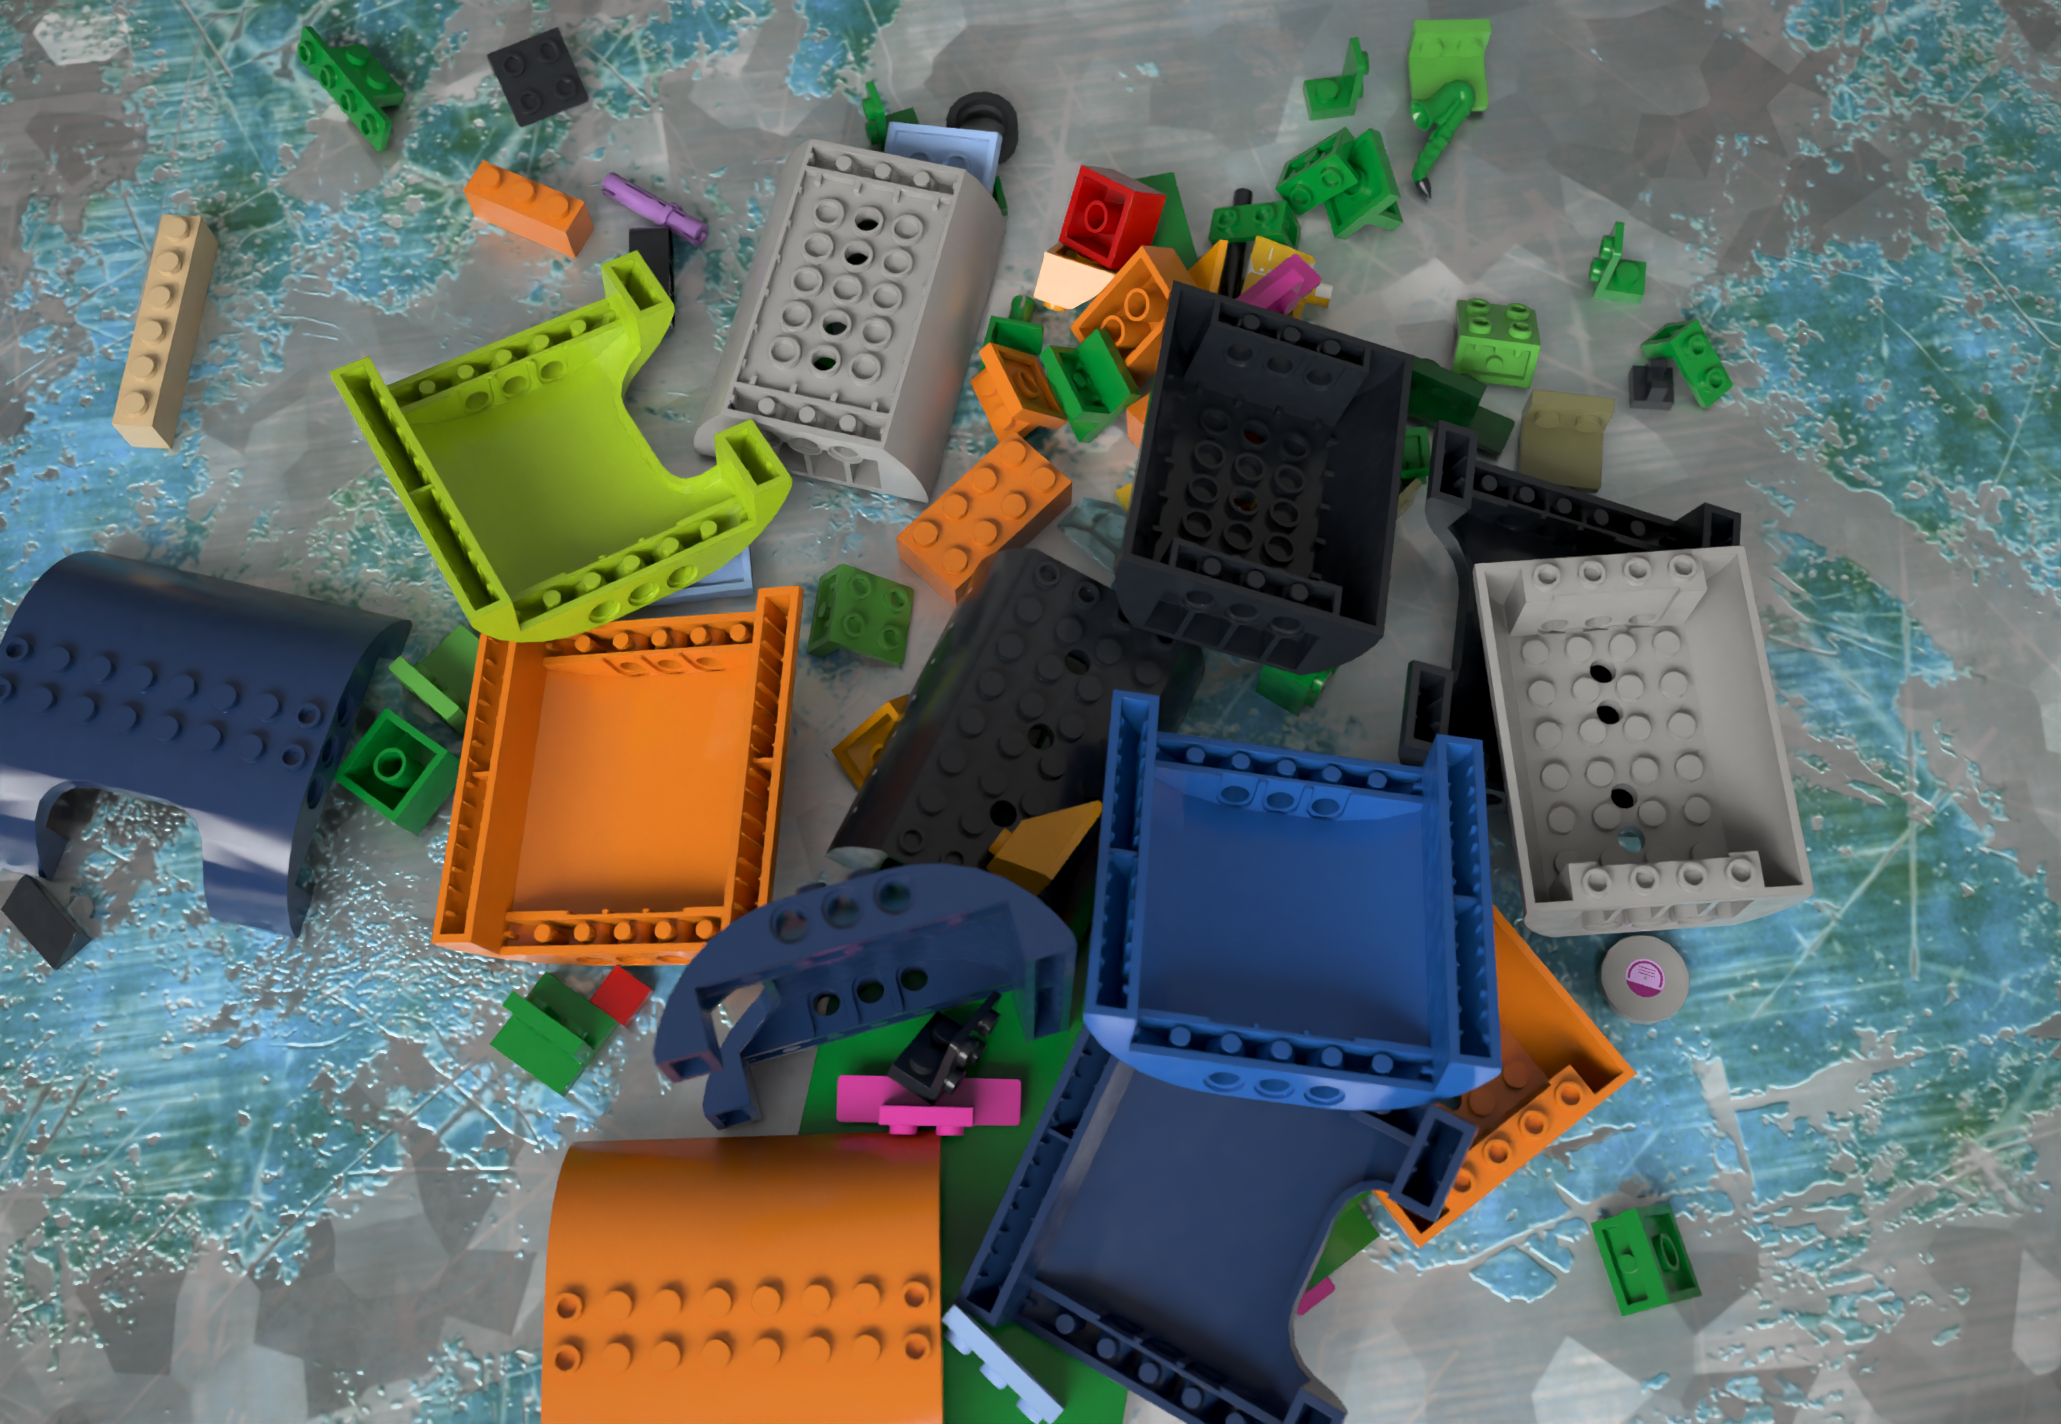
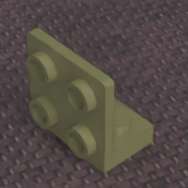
(1564, 438)

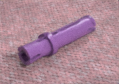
(655, 209)

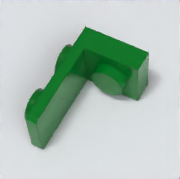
(1338, 95)
(877, 121)
(1244, 222)
(1616, 277)
(1694, 357)

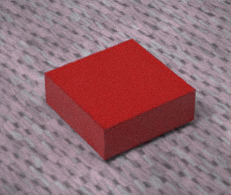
(621, 996)

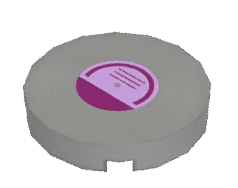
(1643, 979)

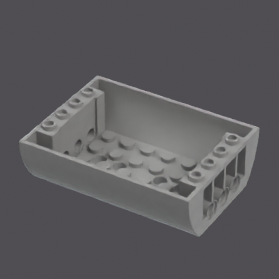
(907, 312)
(1690, 745)

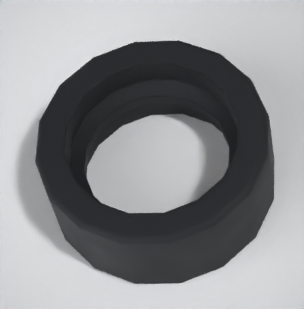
(989, 106)

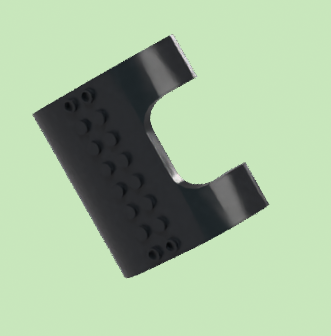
(1504, 517)

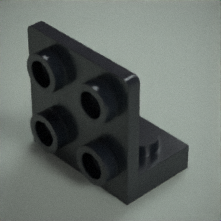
(538, 77)
(941, 1051)

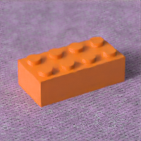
(988, 510)

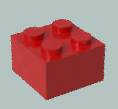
(1110, 216)

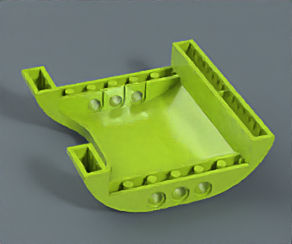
(543, 483)

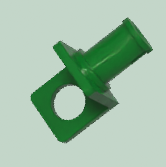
(1016, 330)

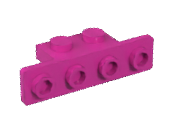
(1283, 286)
(889, 1103)

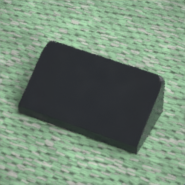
(44, 922)

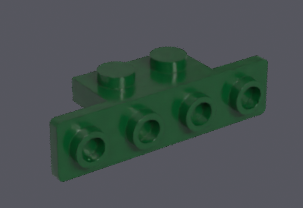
(1455, 399)

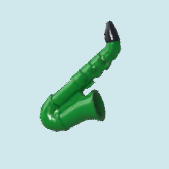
(1446, 109)

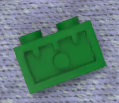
(1318, 173)

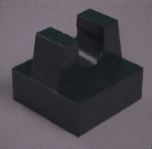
(1651, 386)

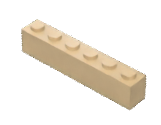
(165, 332)

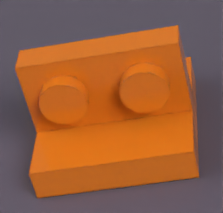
(1015, 392)

